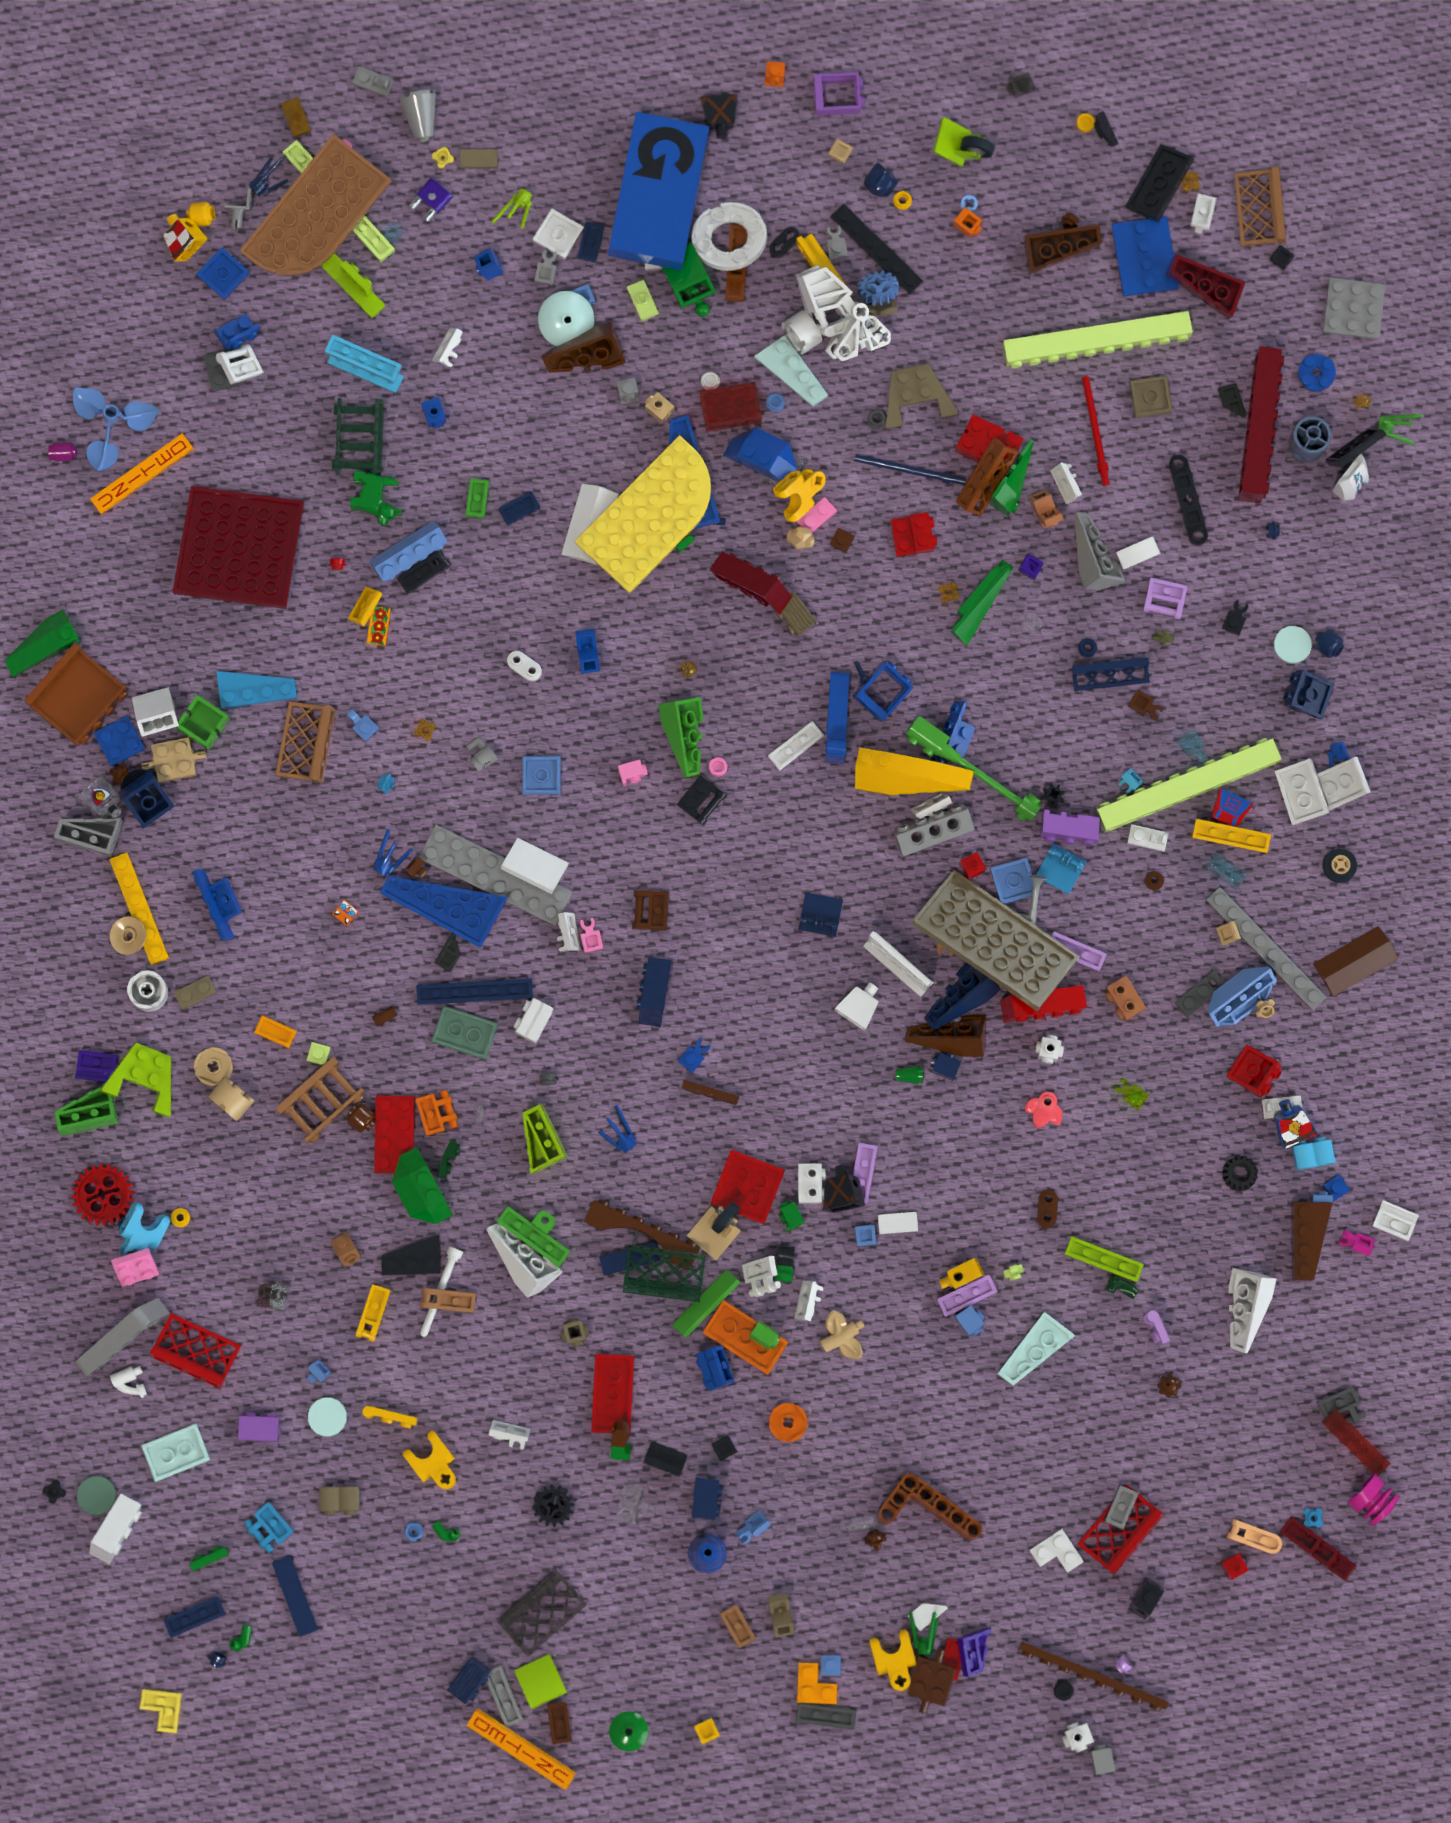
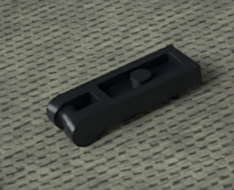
(423, 572)

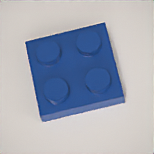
(222, 273)
(119, 741)

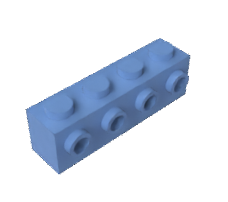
(408, 551)

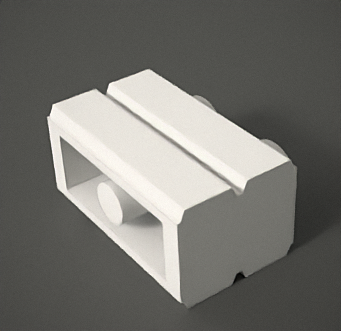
(533, 1020)

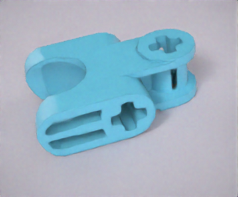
(138, 1236)

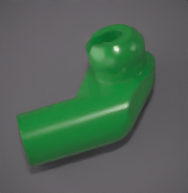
(446, 1534)

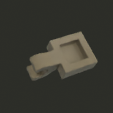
(883, 310)

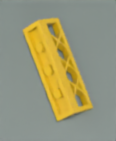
(814, 254)
(1231, 835)

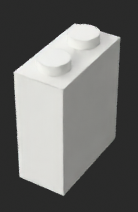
(155, 711)

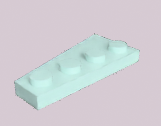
(789, 367)
(1037, 1346)

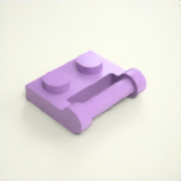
(1165, 592)
(1159, 1333)

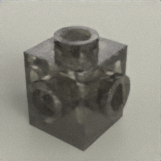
(272, 1295)

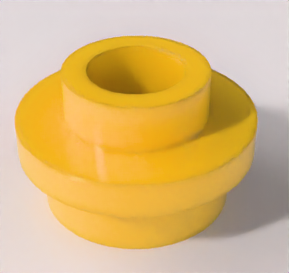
(902, 194)
(184, 1222)

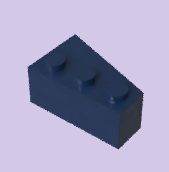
(654, 991)

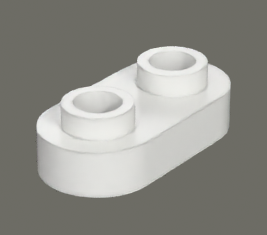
(524, 665)

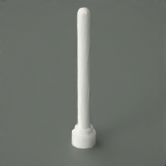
(453, 1256)

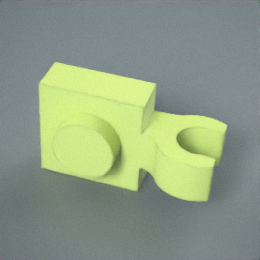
(1013, 1273)

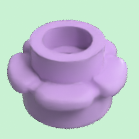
(1123, 1665)

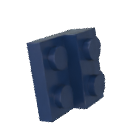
(1308, 694)

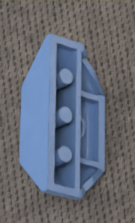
(1239, 995)

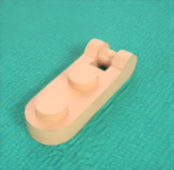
(1255, 1537)

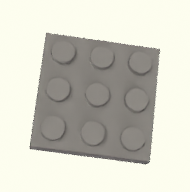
(1354, 308)

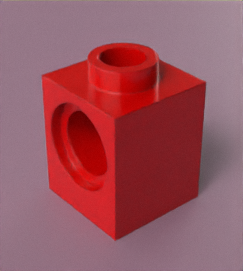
(972, 866)
(1234, 1566)

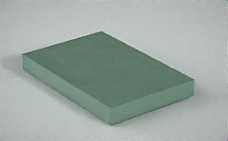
(464, 1032)

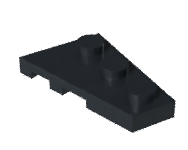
(413, 1259)

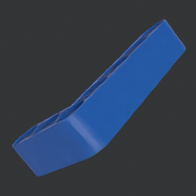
(837, 718)

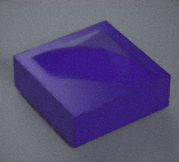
(1030, 566)

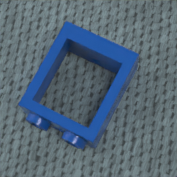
(870, 705)

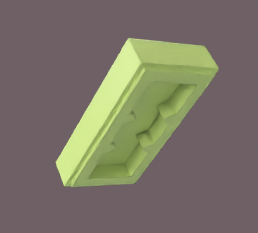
(642, 300)

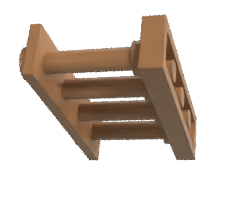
(301, 1093)

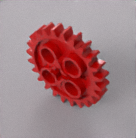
(98, 1177)

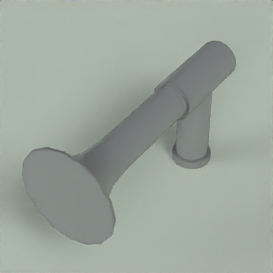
(1032, 914)

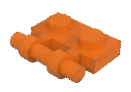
(430, 1113)

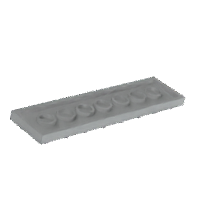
(483, 870)

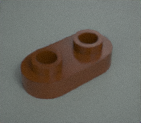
(1047, 1209)

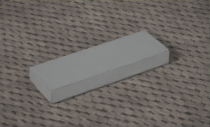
(504, 1697)

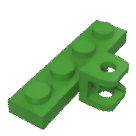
(535, 1234)

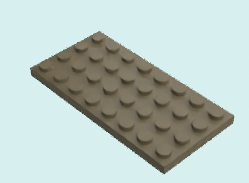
(995, 940)

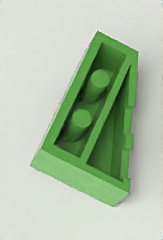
(87, 1113)

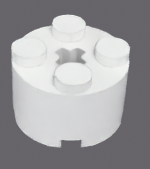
(802, 331)
(141, 982)

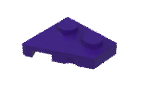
(973, 1651)

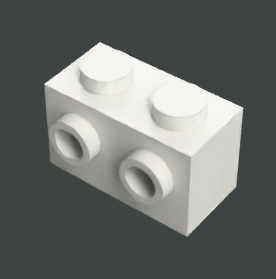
(810, 1183)

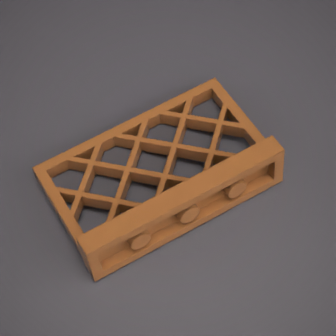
(1275, 201)
(321, 741)

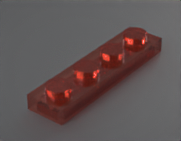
(1356, 1442)

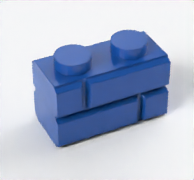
(714, 1368)

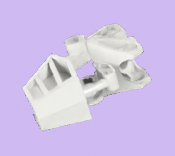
(823, 292)

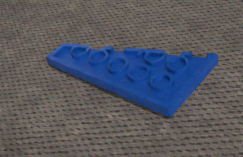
(455, 909)

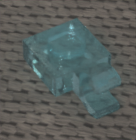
(1192, 745)

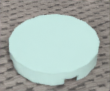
(1292, 644)
(327, 1416)

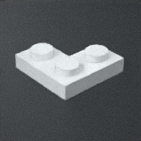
(1057, 1546)

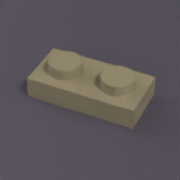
(195, 992)

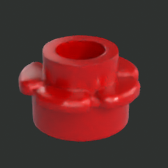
(337, 563)

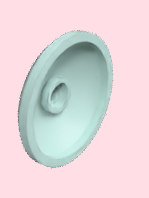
(554, 311)

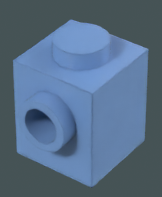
(970, 1321)

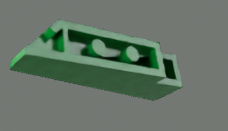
(979, 602)

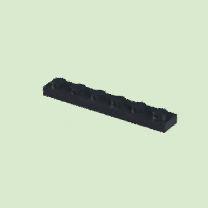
(876, 249)

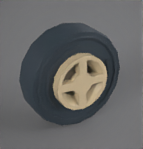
(1344, 860)

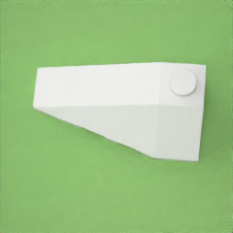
(526, 1267)
(1251, 1299)

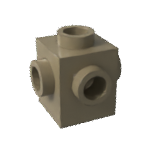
(571, 1325)

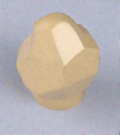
(800, 538)

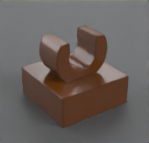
(414, 867)

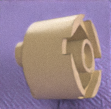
(231, 1098)

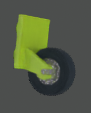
(958, 143)

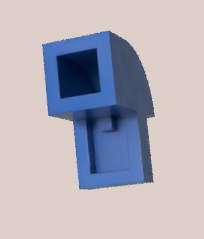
(587, 651)

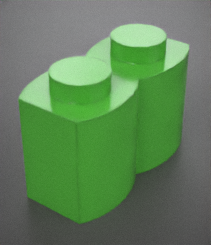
(764, 1336)

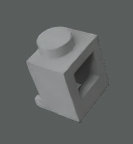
(627, 391)

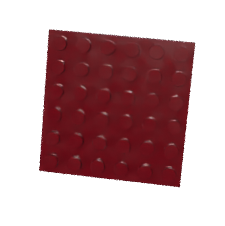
(238, 547)

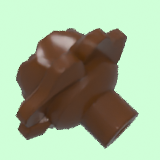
(119, 773)
(1169, 1386)
(875, 1538)

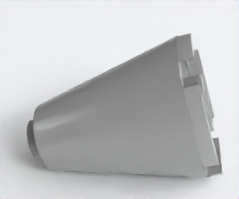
(420, 113)

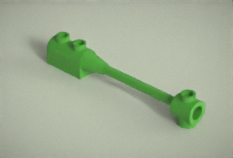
(935, 743)

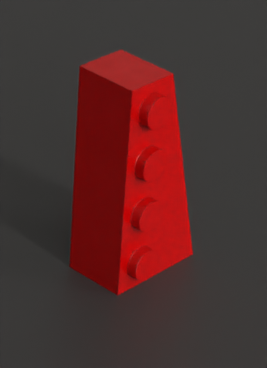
(1061, 1001)

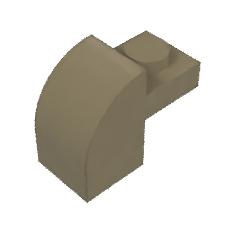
(780, 1614)

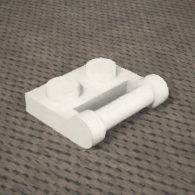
(241, 369)

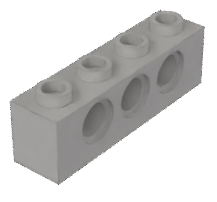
(962, 825)

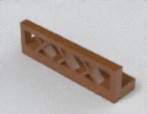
(984, 476)

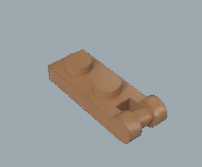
(448, 1300)

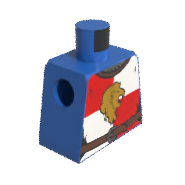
(1292, 1125)

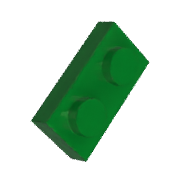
(201, 1561)

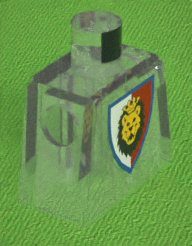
(101, 798)

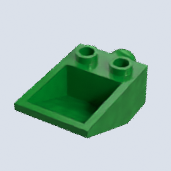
(688, 282)

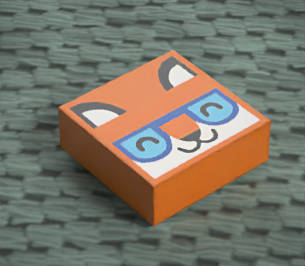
(345, 913)

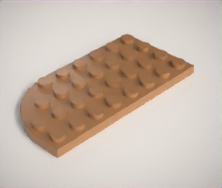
(317, 211)

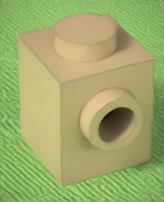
(659, 407)

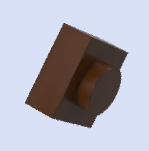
(842, 540)

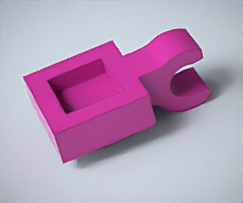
(1359, 1242)

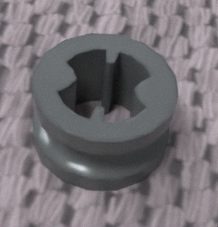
(548, 1079)

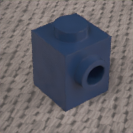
(945, 1065)

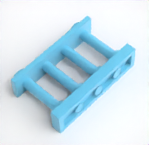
(364, 364)

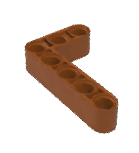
(929, 1505)

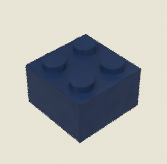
(146, 799)
(705, 1499)

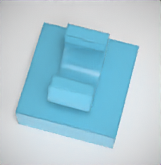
(1131, 779)

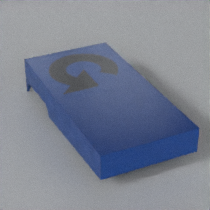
(658, 191)

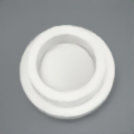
(710, 381)

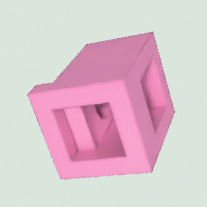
(632, 772)

